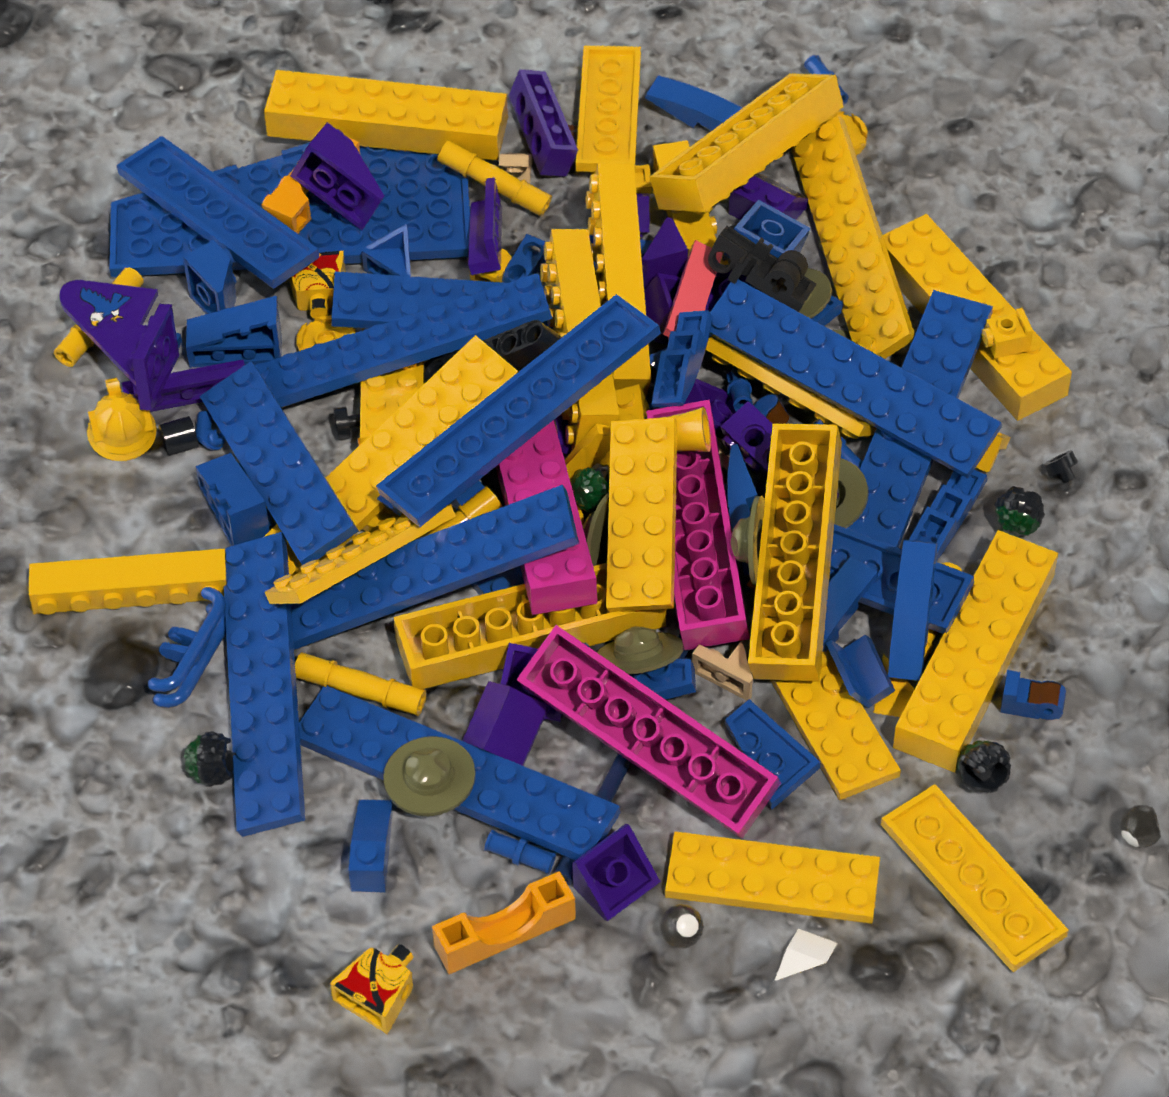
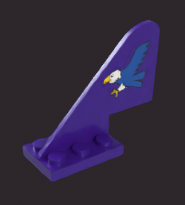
(114, 321)

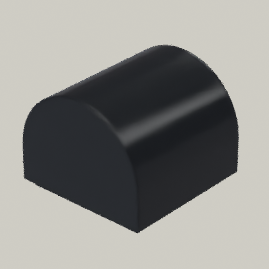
(178, 435)

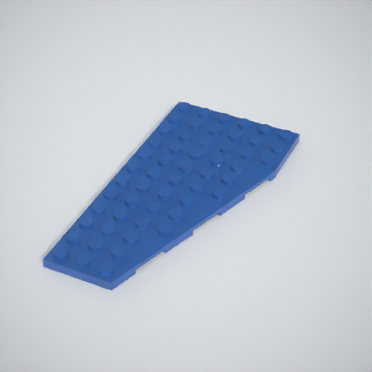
(416, 193)

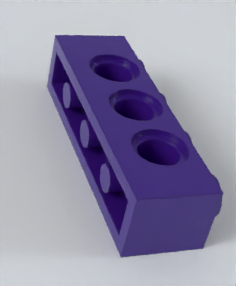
(543, 123)
(741, 429)

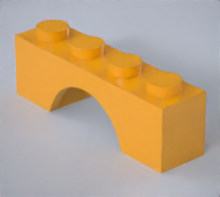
(290, 202)
(470, 939)

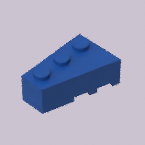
(235, 334)
(234, 499)

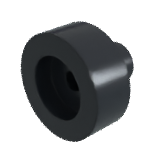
(345, 422)
(1062, 465)

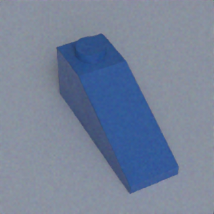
(370, 846)

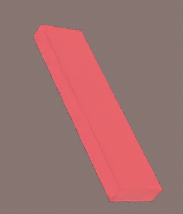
(693, 286)

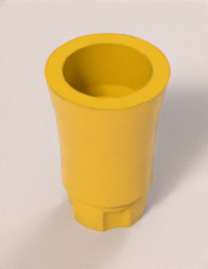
(693, 431)

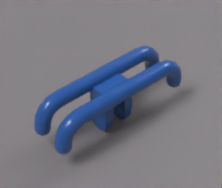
(195, 653)

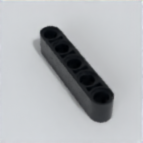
(516, 346)

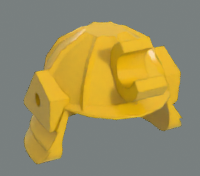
(119, 427)

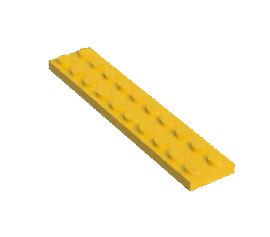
(852, 240)
(430, 411)

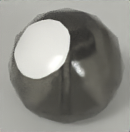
(1140, 826)
(681, 926)

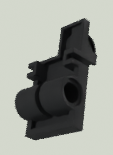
(776, 277)

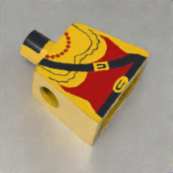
(315, 283)
(375, 986)

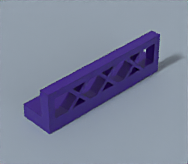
(486, 231)
(188, 385)

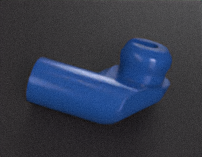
(205, 435)

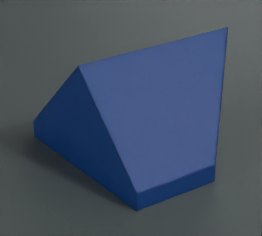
(388, 254)

